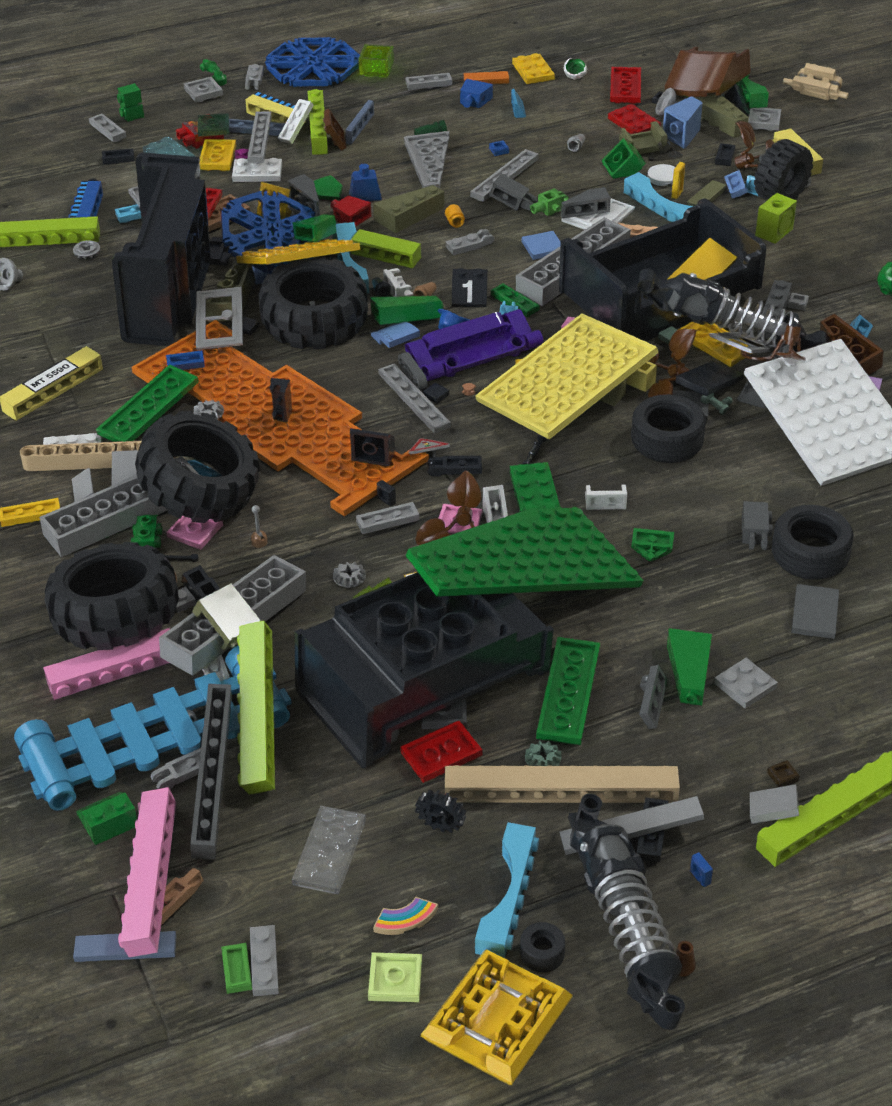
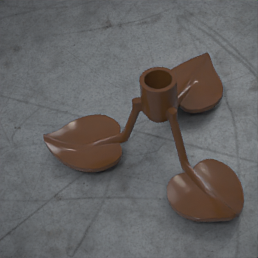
(748, 136)
(791, 337)
(680, 345)
(461, 492)

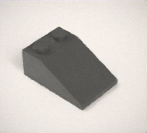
(304, 191)

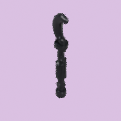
(534, 450)

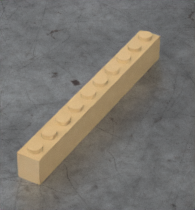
(561, 783)

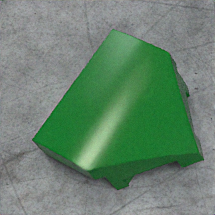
(328, 188)
(652, 543)

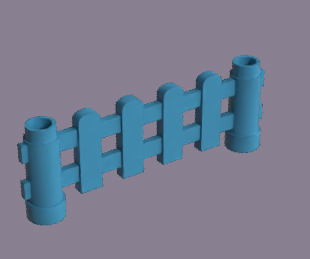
(57, 783)

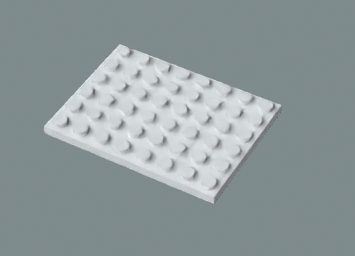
(827, 410)

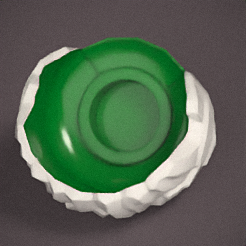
(575, 68)

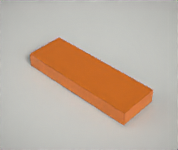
(500, 77)

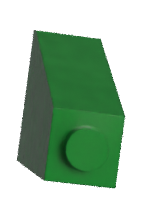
(314, 228)

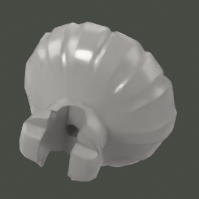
(667, 99)
(9, 274)

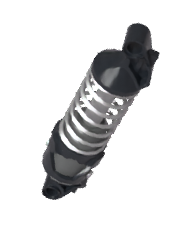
(712, 304)
(619, 881)

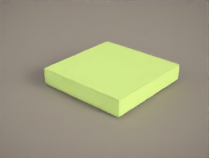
(395, 977)

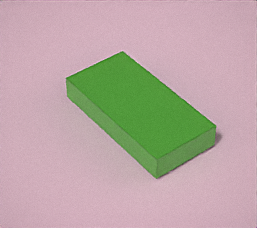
(236, 968)

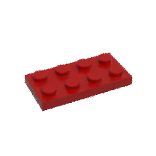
(625, 85)

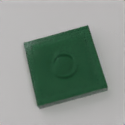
(213, 124)

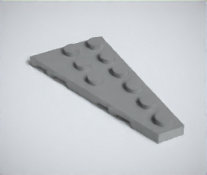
(428, 156)

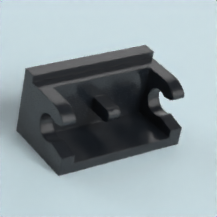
(281, 398)

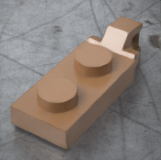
(179, 891)

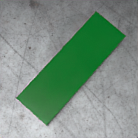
(509, 295)

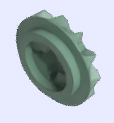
(534, 758)

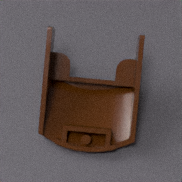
(707, 72)

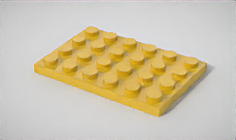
(297, 251)

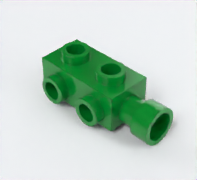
(147, 531)

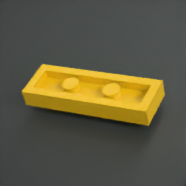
(27, 512)

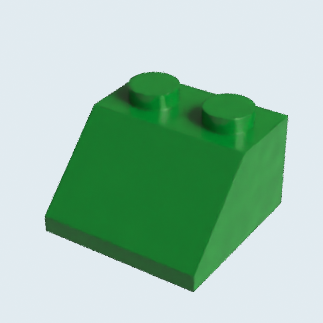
(623, 160)
(108, 817)

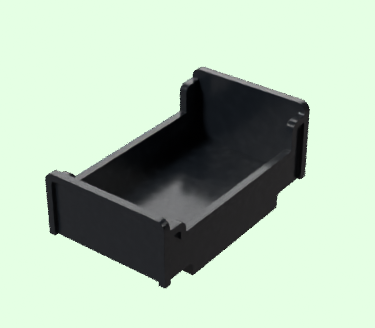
(172, 255)
(607, 279)
(409, 655)

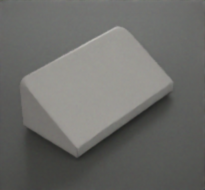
(82, 485)

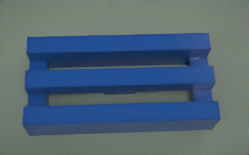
(186, 360)

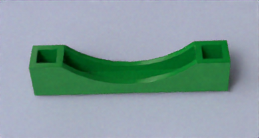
(754, 94)

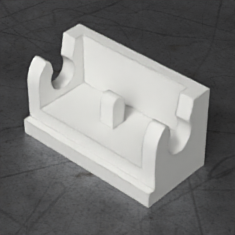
(398, 286)
(605, 499)

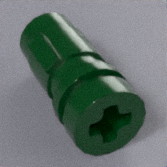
(433, 128)

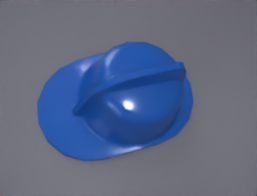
(448, 319)

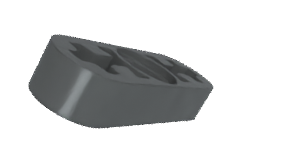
(412, 370)

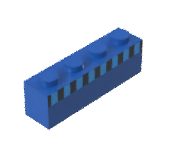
(87, 200)

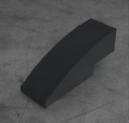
(199, 583)

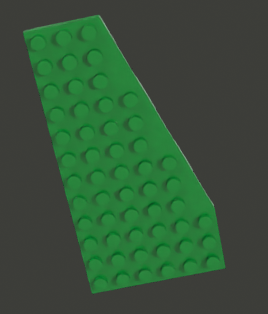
(524, 554)

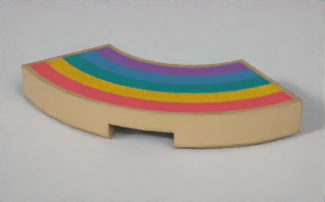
(405, 918)

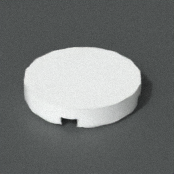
(661, 174)

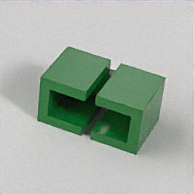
(129, 97)

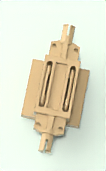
(817, 82)

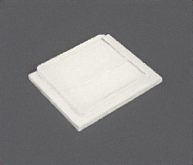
(617, 213)

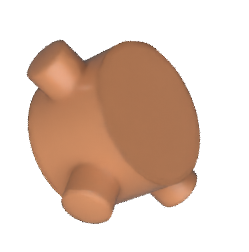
(468, 389)

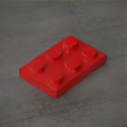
(632, 119)
(441, 748)

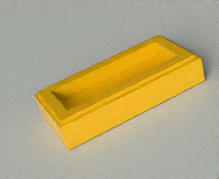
(678, 180)

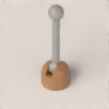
(256, 540)

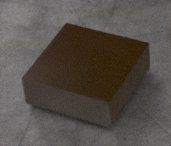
(783, 774)

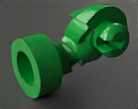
(211, 66)

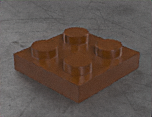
(334, 129)

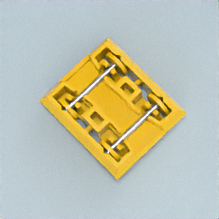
(498, 1019)

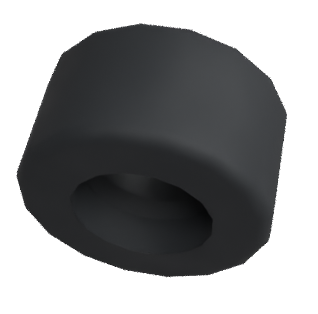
(542, 959)

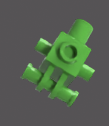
(549, 202)

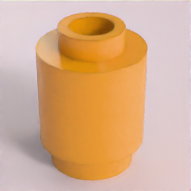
(454, 216)

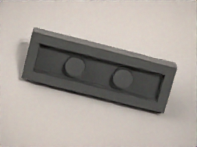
(654, 686)

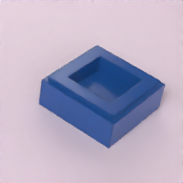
(499, 148)
(701, 869)

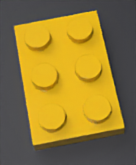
(533, 68)
(217, 154)

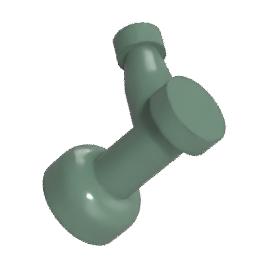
(722, 405)

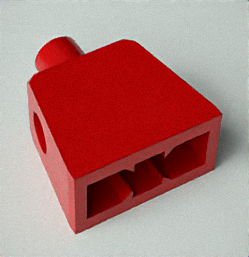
(351, 210)

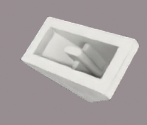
(494, 503)

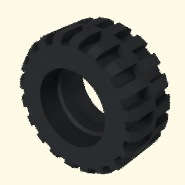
(783, 170)

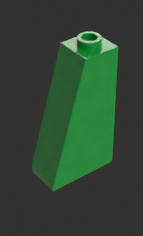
(405, 309)
(689, 662)

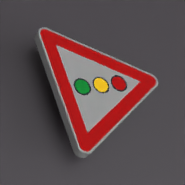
(425, 445)

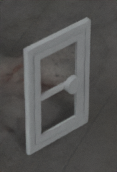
(236, 315)
(724, 337)

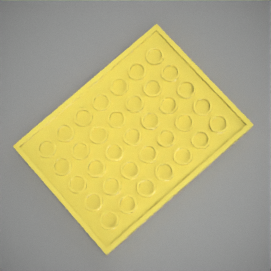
(566, 375)

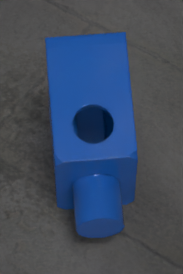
(475, 93)
(365, 184)

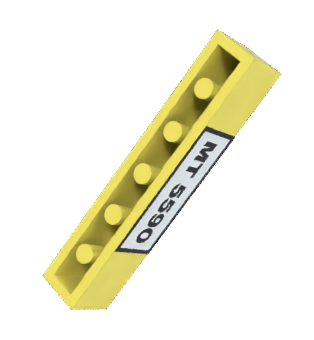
(51, 383)

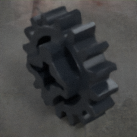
(440, 811)

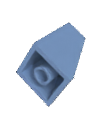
(682, 121)

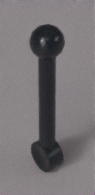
(194, 557)

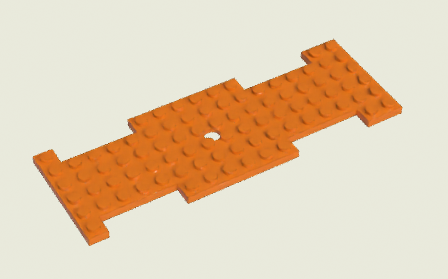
(312, 438)

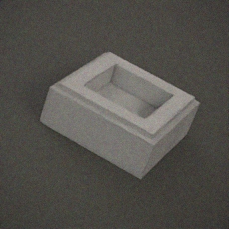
(798, 301)

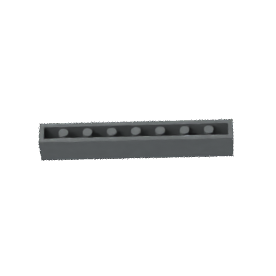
(211, 772)

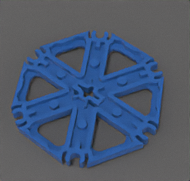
(307, 61)
(260, 227)

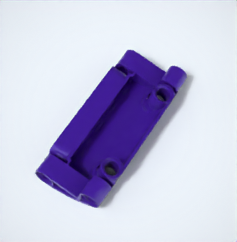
(473, 343)

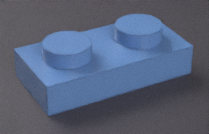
(735, 184)

